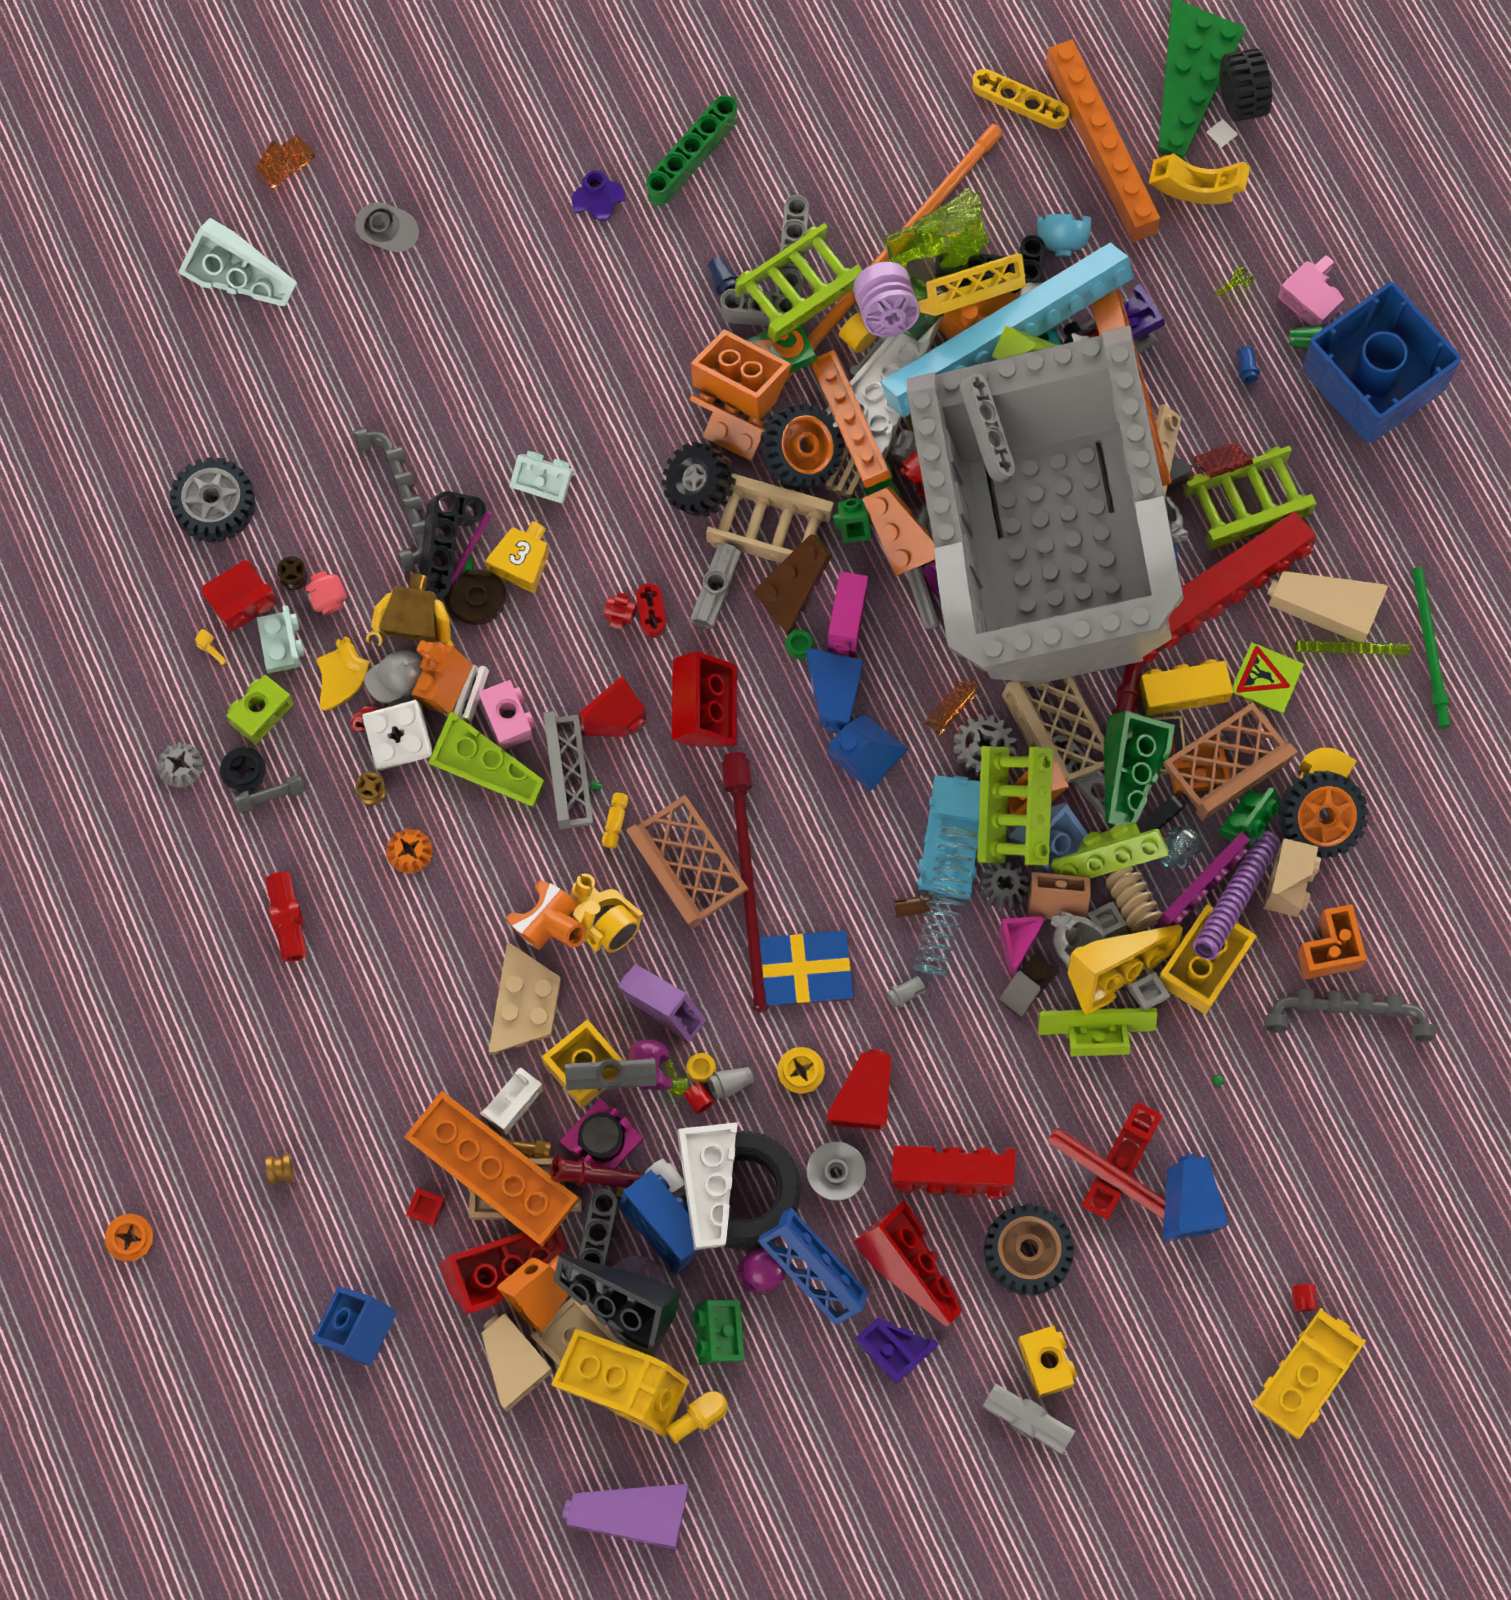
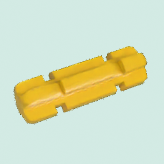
(614, 820)

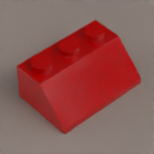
(704, 701)

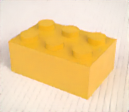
(1199, 979)

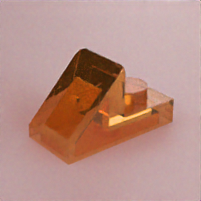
(283, 160)

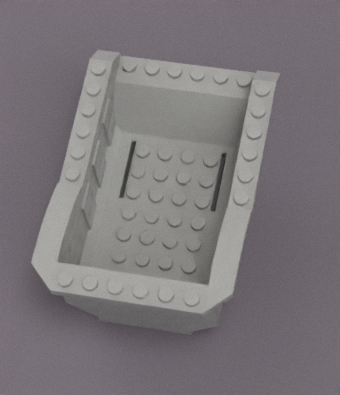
(1075, 549)

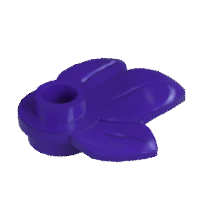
(597, 199)

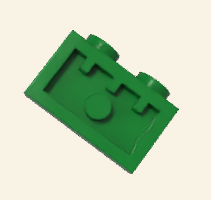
(1251, 815)
(718, 1332)

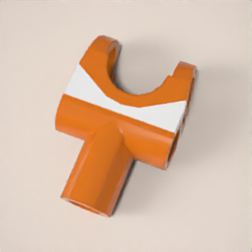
(549, 919)

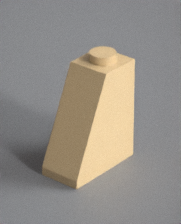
(513, 1361)

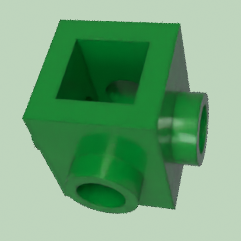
(853, 520)

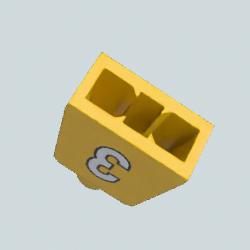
(520, 557)

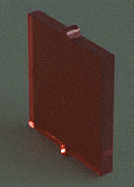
(1223, 460)

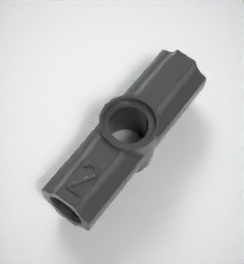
(631, 1074)

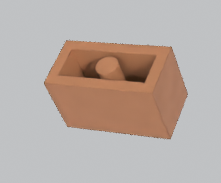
(1057, 893)

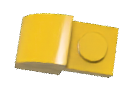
(1327, 760)

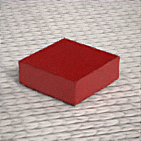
(425, 1207)

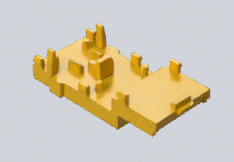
(1308, 1374)

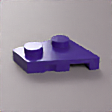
(1142, 314)
(894, 1348)

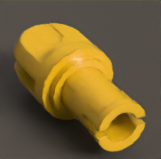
(700, 1415)

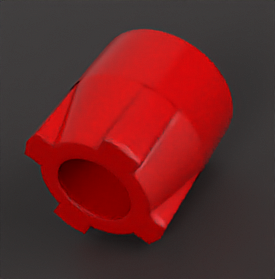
(698, 1098)
(1304, 1297)

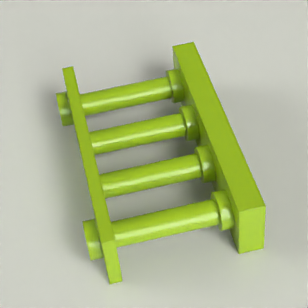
(802, 308)
(1247, 524)
(994, 804)

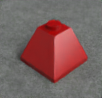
(613, 712)

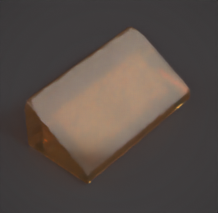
(951, 706)

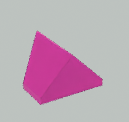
(1017, 938)

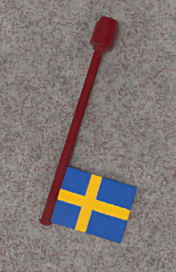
(785, 966)

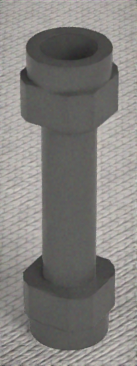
(293, 785)

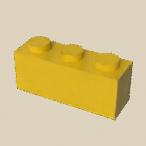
(1185, 687)

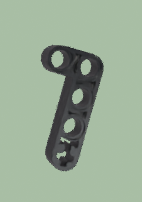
(1032, 262)
(445, 547)

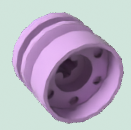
(886, 299)

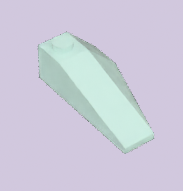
(230, 263)

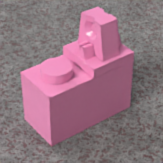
(1310, 294)

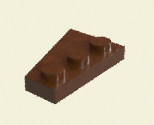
(790, 584)

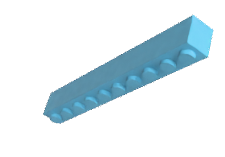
(1030, 313)

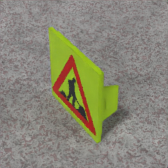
(1267, 678)

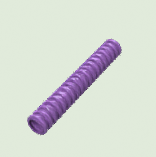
(1236, 896)

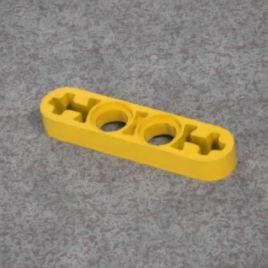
(1022, 95)

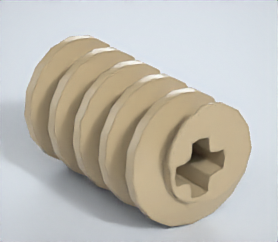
(1132, 900)

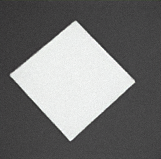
(1222, 133)

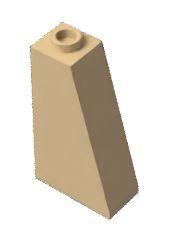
(1329, 602)

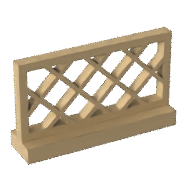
(1035, 730)

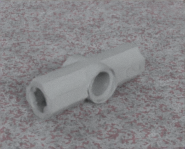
(721, 572)
(1028, 1419)

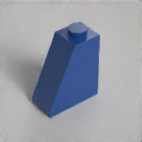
(834, 687)
(1192, 1200)

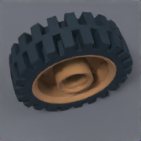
(1045, 1233)

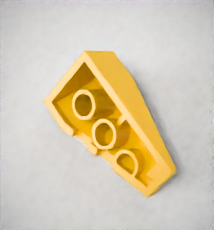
(1112, 962)

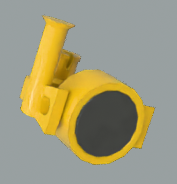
(616, 926)

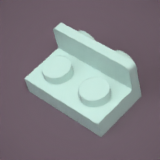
(542, 477)
(279, 641)

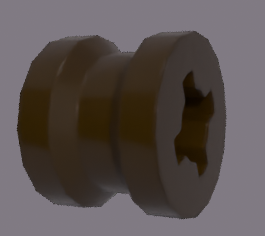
(289, 567)

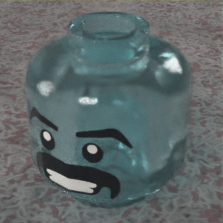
(1182, 846)

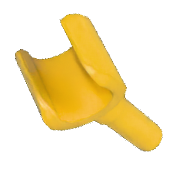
(203, 642)

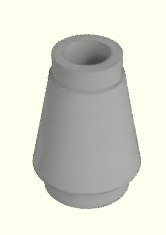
(728, 1082)

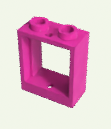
(847, 614)

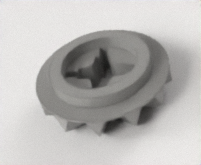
(182, 776)

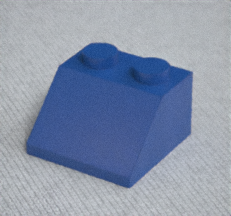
(354, 1325)

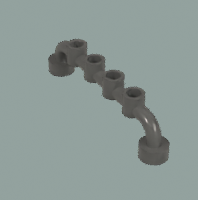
(403, 483)
(1363, 1005)

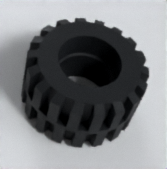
(1245, 84)

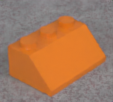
(740, 374)

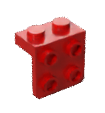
(239, 595)

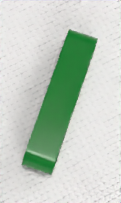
(693, 139)

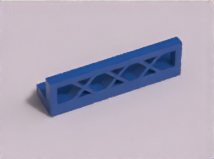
(821, 1260)

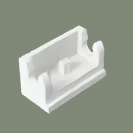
(513, 1101)

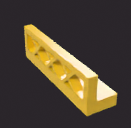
(977, 290)

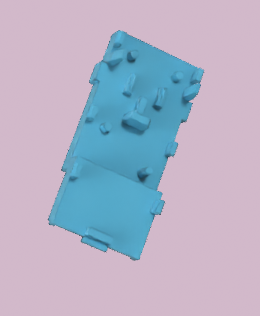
(954, 805)

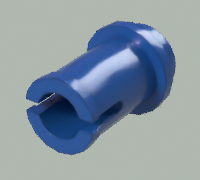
(1248, 370)

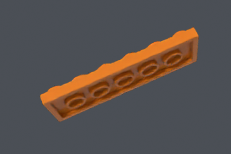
(492, 1168)

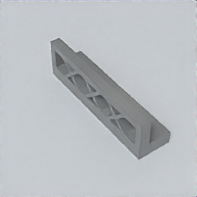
(557, 767)

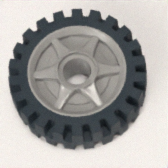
(207, 481)

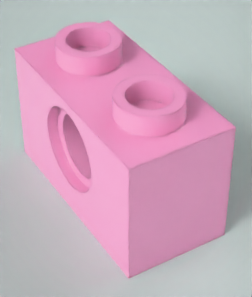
(500, 699)

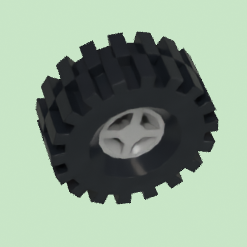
(694, 465)

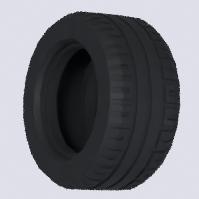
(780, 1164)

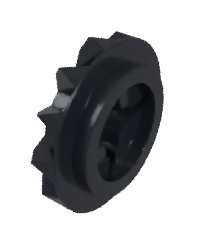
(234, 761)

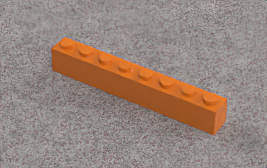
(1102, 141)

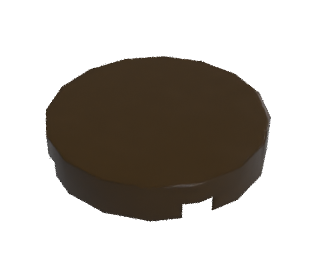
(477, 597)

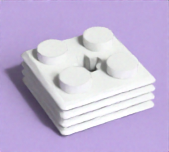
(413, 745)

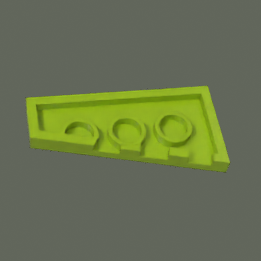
(479, 760)

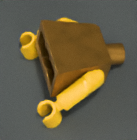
(411, 615)

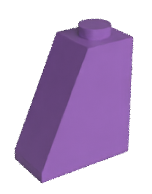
(662, 1002)

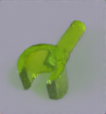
(1236, 281)
(679, 1084)

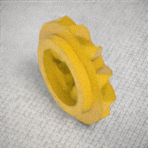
(804, 1057)

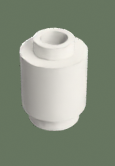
(675, 1181)

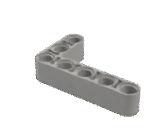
(745, 311)

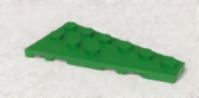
(1192, 72)

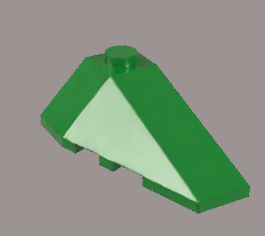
(1132, 758)

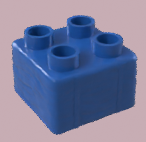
(1380, 362)

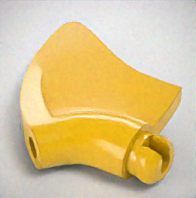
(341, 674)

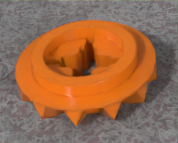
(407, 863)
(122, 1226)

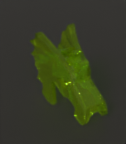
(960, 236)

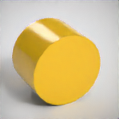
(856, 335)

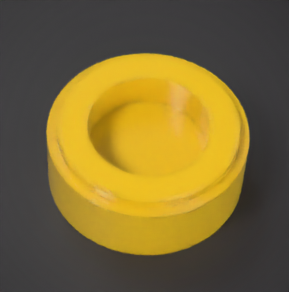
(700, 1067)

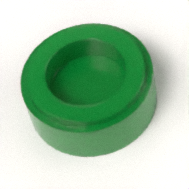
(798, 644)

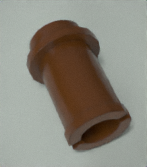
(911, 906)

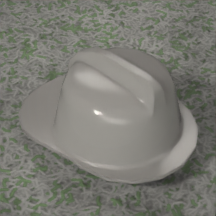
(387, 227)

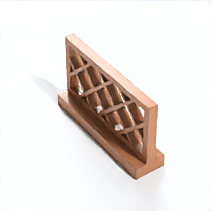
(1246, 779)
(666, 875)

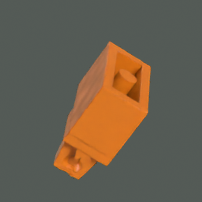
(441, 676)

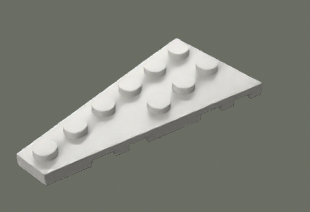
(889, 358)

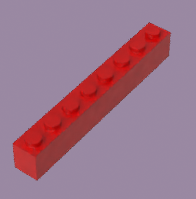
(1236, 576)

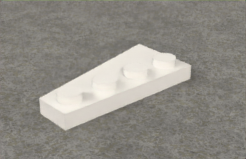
(707, 1172)

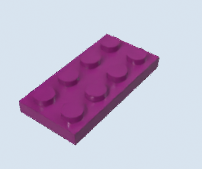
(1207, 879)

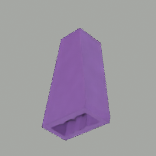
(634, 1514)

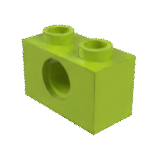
(257, 724)

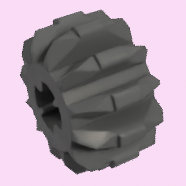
(1001, 877)

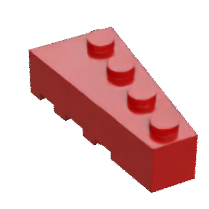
(953, 1171)

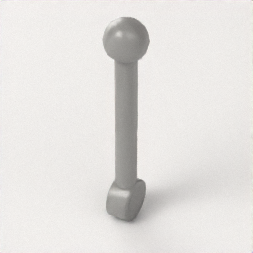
(855, 369)

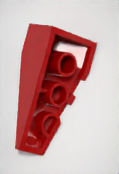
(900, 1254)

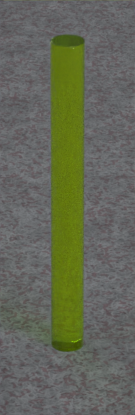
(1352, 647)

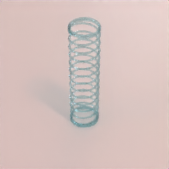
(922, 966)

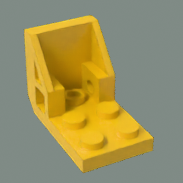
(621, 1380)

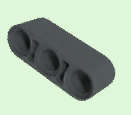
(603, 1220)

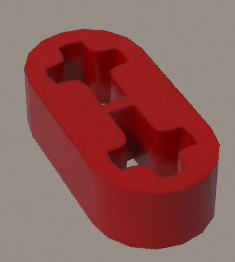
(657, 609)

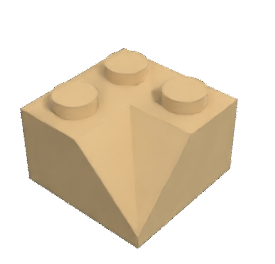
(1291, 871)

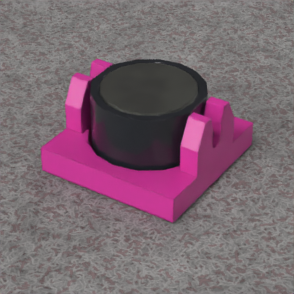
(602, 1137)

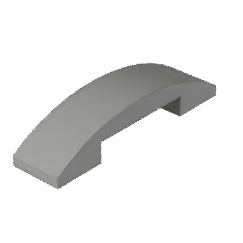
(1148, 988)

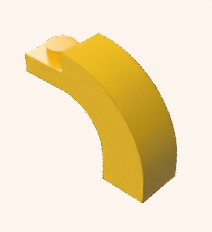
(1196, 184)

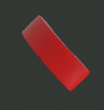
(1124, 1155)

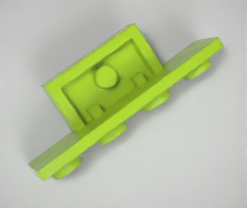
(1112, 851)
(1099, 1032)

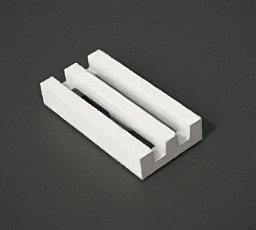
(482, 674)

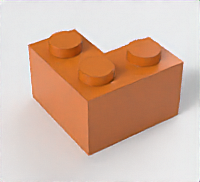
(1338, 950)

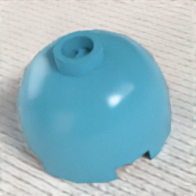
(1064, 233)

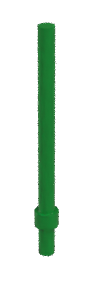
(1439, 698)

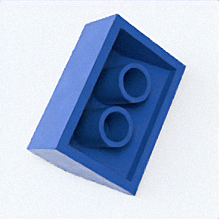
(660, 1220)

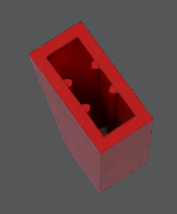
(864, 1095)

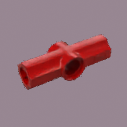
(286, 916)

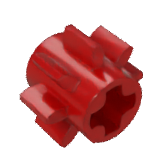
(620, 610)

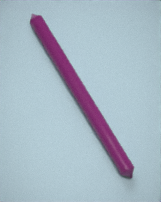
(470, 546)

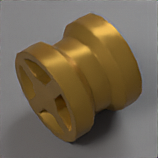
(368, 782)
(279, 1169)

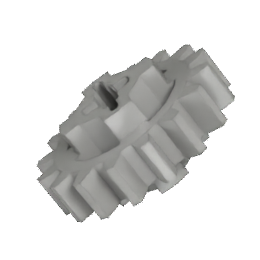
(979, 735)

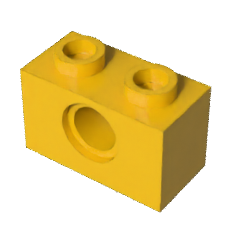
(1043, 1379)

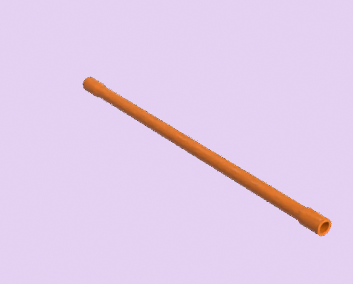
(983, 145)

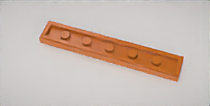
(850, 419)

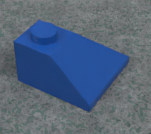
(865, 751)

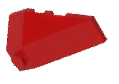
(477, 1272)

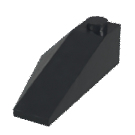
(629, 1302)

